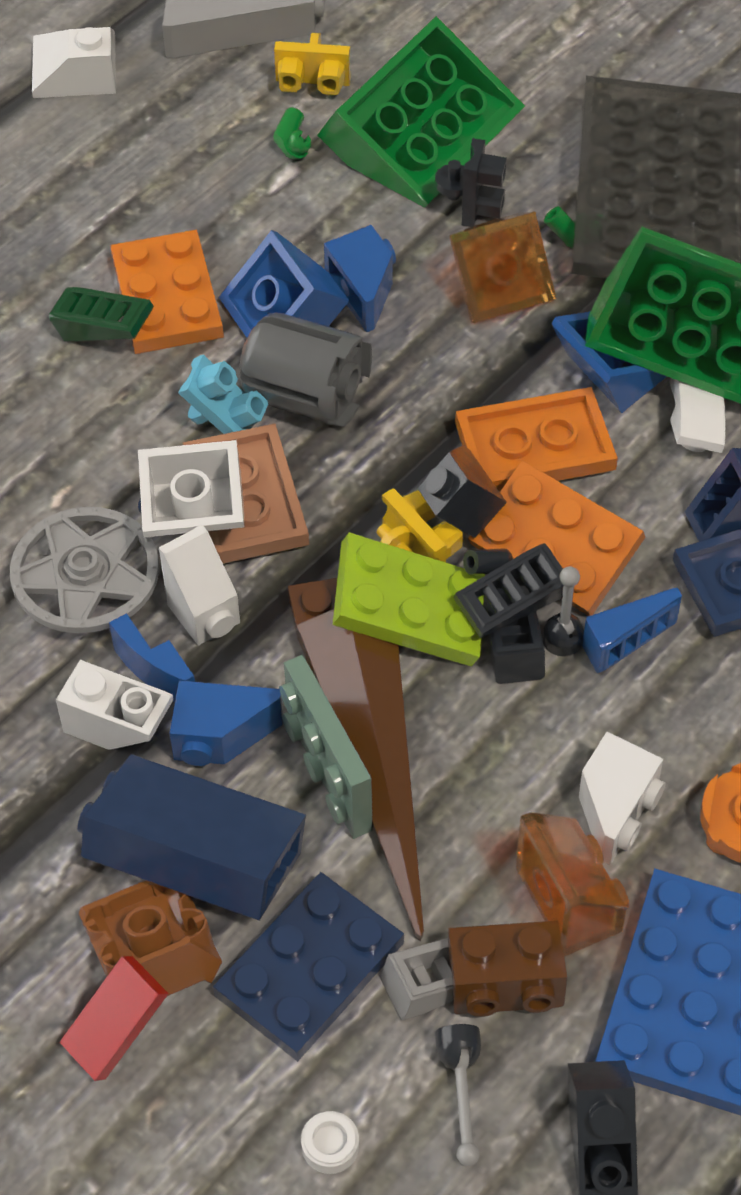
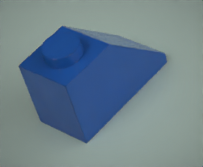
(363, 271)
(221, 720)

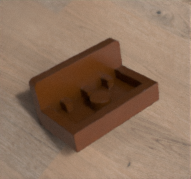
(507, 968)

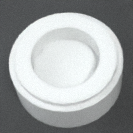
(330, 1142)

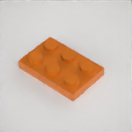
(176, 280)
(552, 432)
(570, 525)

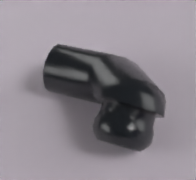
(485, 560)

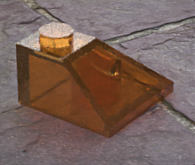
(502, 266)

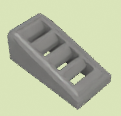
(410, 984)

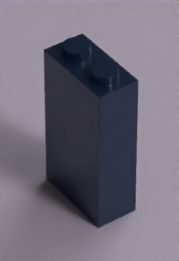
(192, 836)

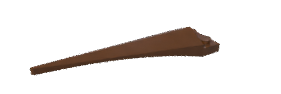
(366, 694)

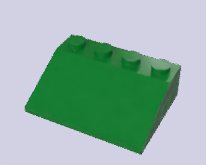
(420, 114)
(673, 313)

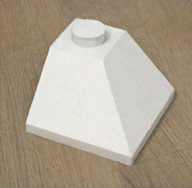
(74, 63)

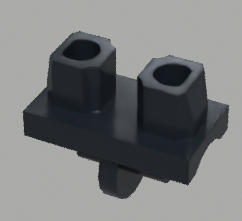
(469, 181)

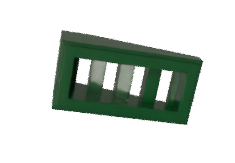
(95, 315)

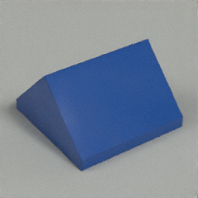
(617, 379)

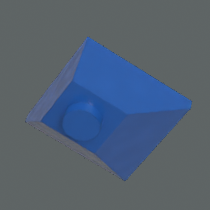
(282, 281)

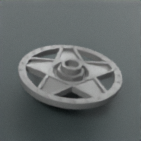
(83, 569)

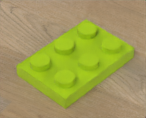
(404, 599)

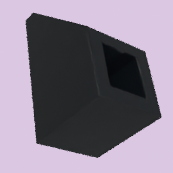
(603, 1127)

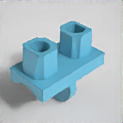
(217, 398)

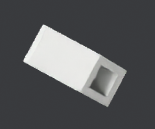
(110, 707)
(615, 791)

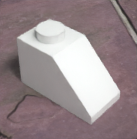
(199, 586)

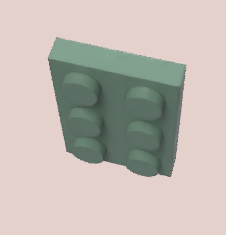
(328, 748)

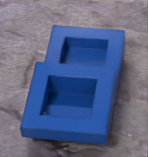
(157, 666)

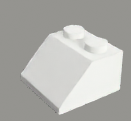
(190, 488)

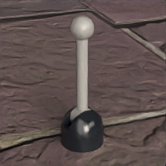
(561, 625)
(459, 1049)

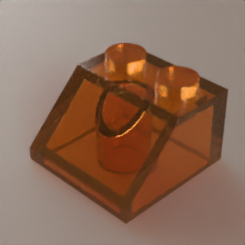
(569, 881)

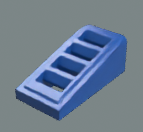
(623, 629)

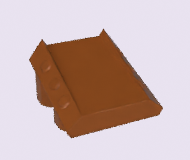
(158, 930)

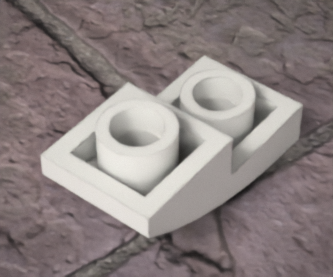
(697, 418)

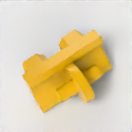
(312, 64)
(407, 529)

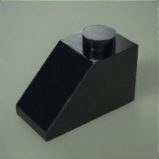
(462, 492)

